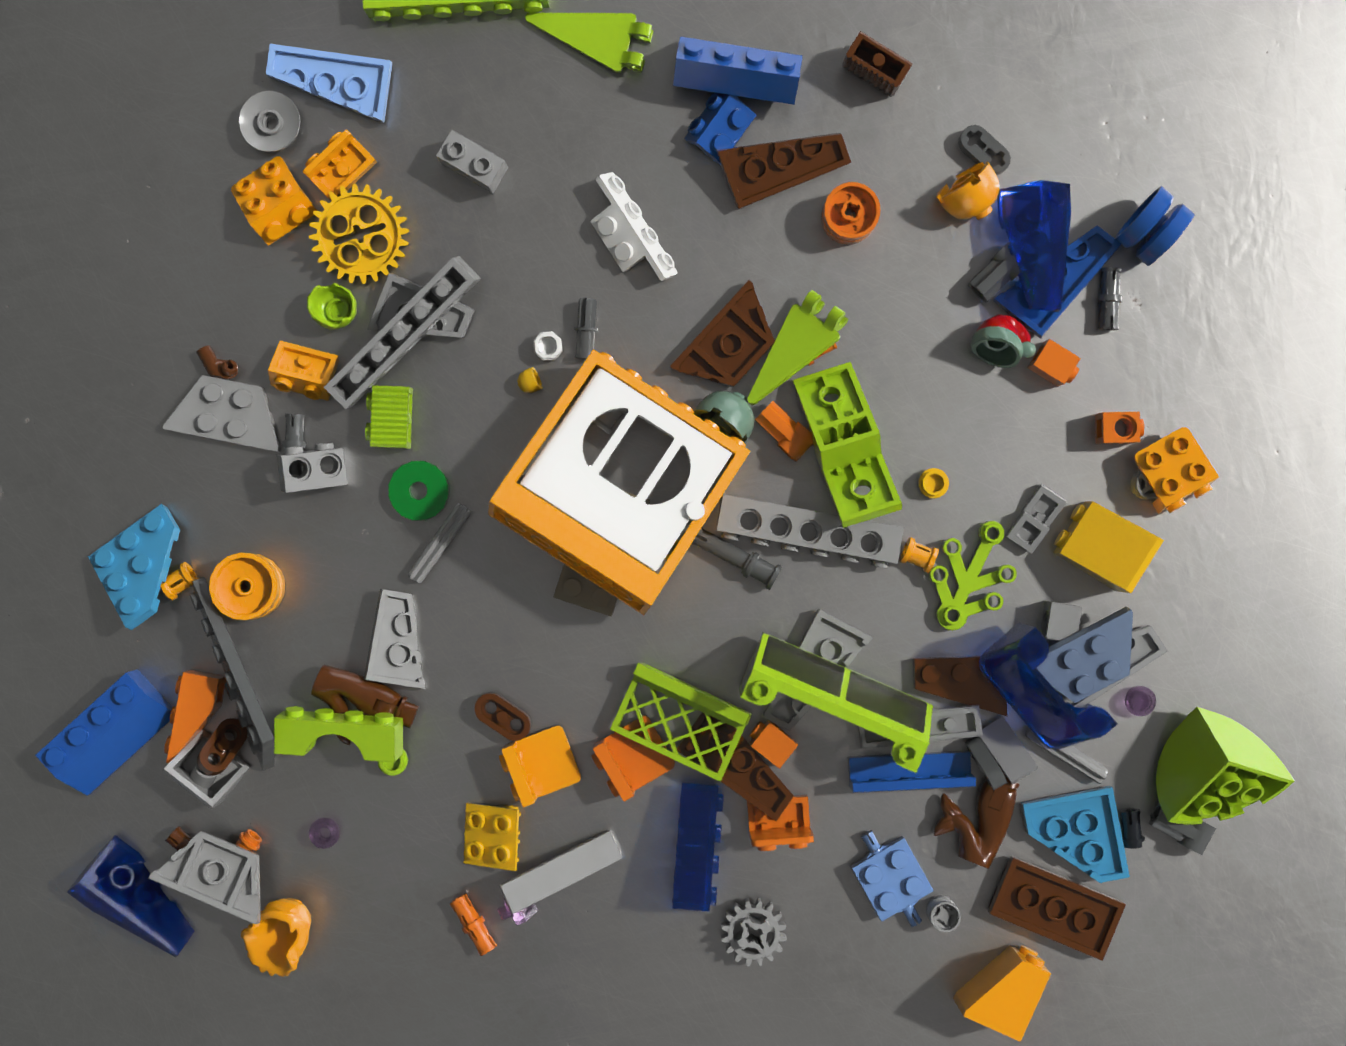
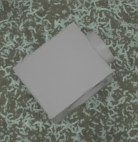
(1059, 621)

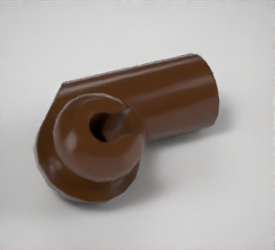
(216, 367)

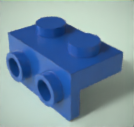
(720, 124)

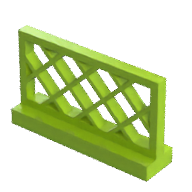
(691, 696)

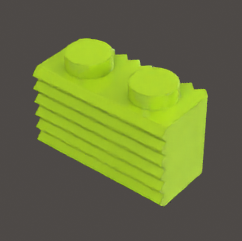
(389, 417)

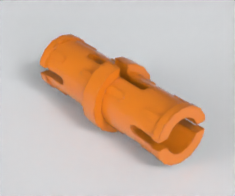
(473, 924)

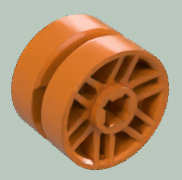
(854, 198)

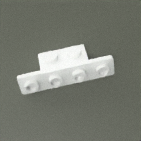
(626, 231)

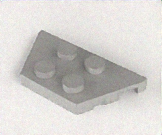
(226, 413)
(216, 875)

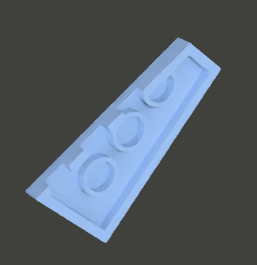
(339, 78)

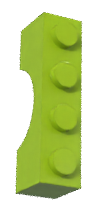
(375, 736)

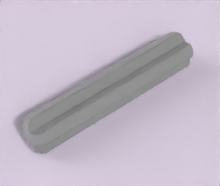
(439, 543)
(1075, 759)

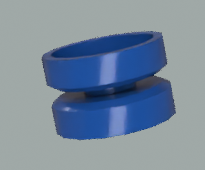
(1158, 229)

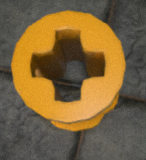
(918, 555)
(171, 588)

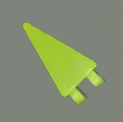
(598, 35)
(797, 344)

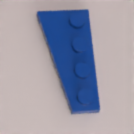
(1083, 262)

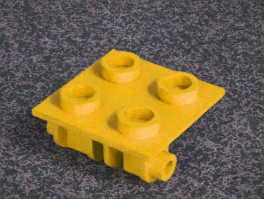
(491, 836)

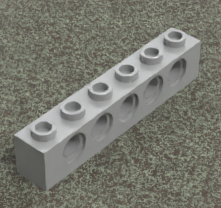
(402, 332)
(887, 537)

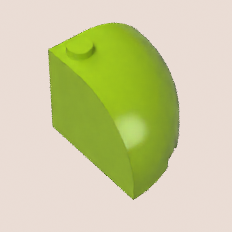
(1215, 770)

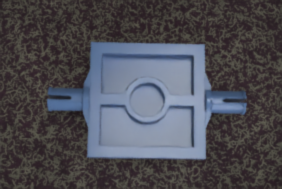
(891, 878)

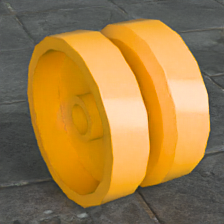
(228, 586)

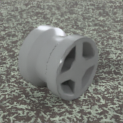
(1136, 487)

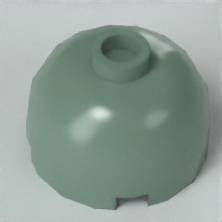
(729, 412)

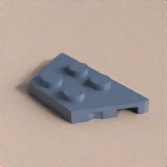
(1091, 657)

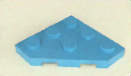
(137, 564)
(1081, 830)

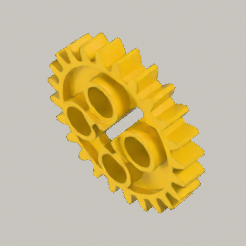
(350, 206)

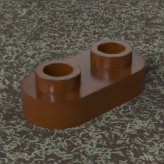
(502, 717)
(222, 748)

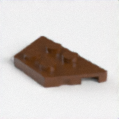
(729, 342)

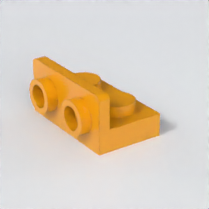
(302, 370)

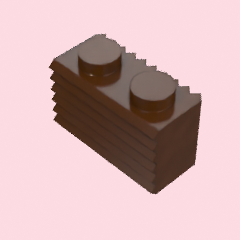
(876, 64)

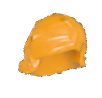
(279, 936)

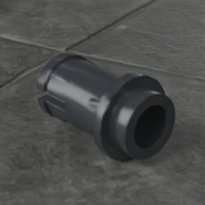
(1131, 830)

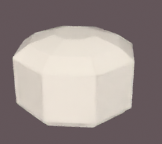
(547, 346)

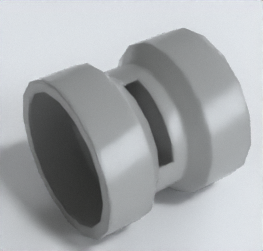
(946, 919)

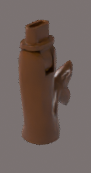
(366, 695)
(994, 817)

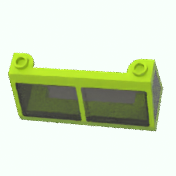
(840, 692)

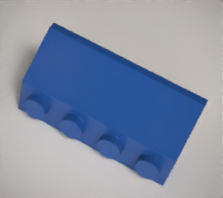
(737, 70)
(107, 733)

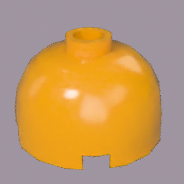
(971, 193)

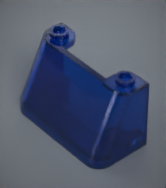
(1014, 673)

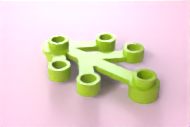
(968, 580)

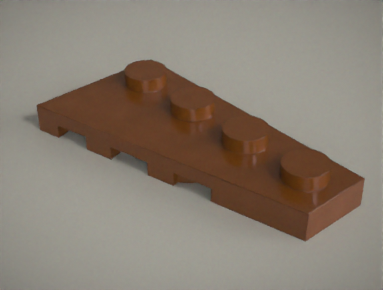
(779, 165)
(746, 772)

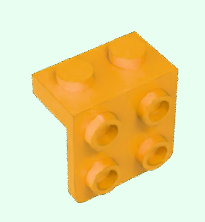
(272, 200)
(1176, 469)
(539, 764)

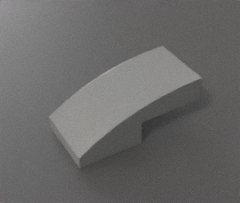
(1036, 518)

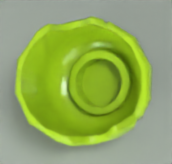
(332, 306)

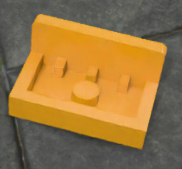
(339, 164)

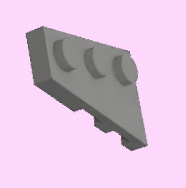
(400, 291)
(393, 643)

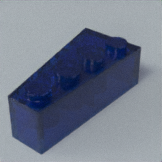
(696, 848)

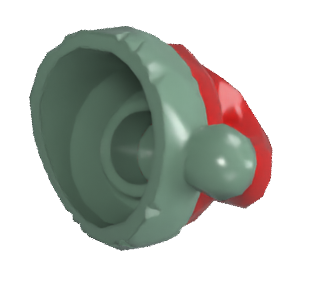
(1002, 341)

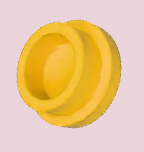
(933, 483)

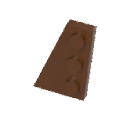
(958, 681)

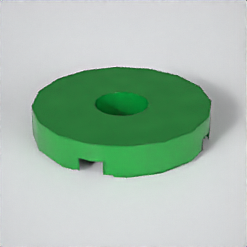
(400, 490)

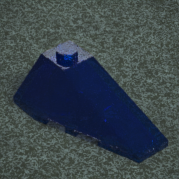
(1038, 233)
(120, 890)

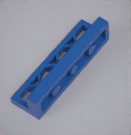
(935, 771)

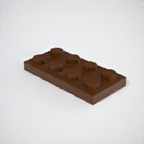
(1056, 908)

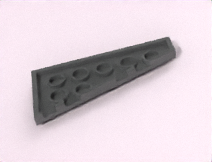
(237, 682)

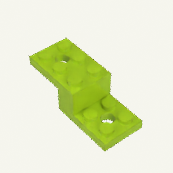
(847, 444)

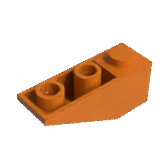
(197, 703)

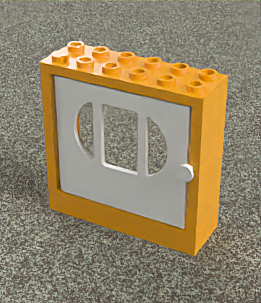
(602, 508)

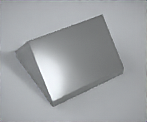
(206, 788)

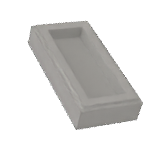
(1008, 750)

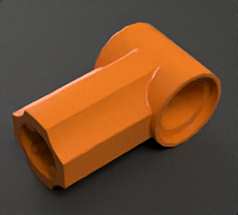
(790, 435)

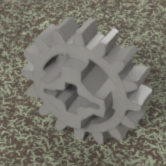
(744, 939)

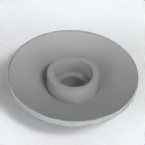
(259, 111)

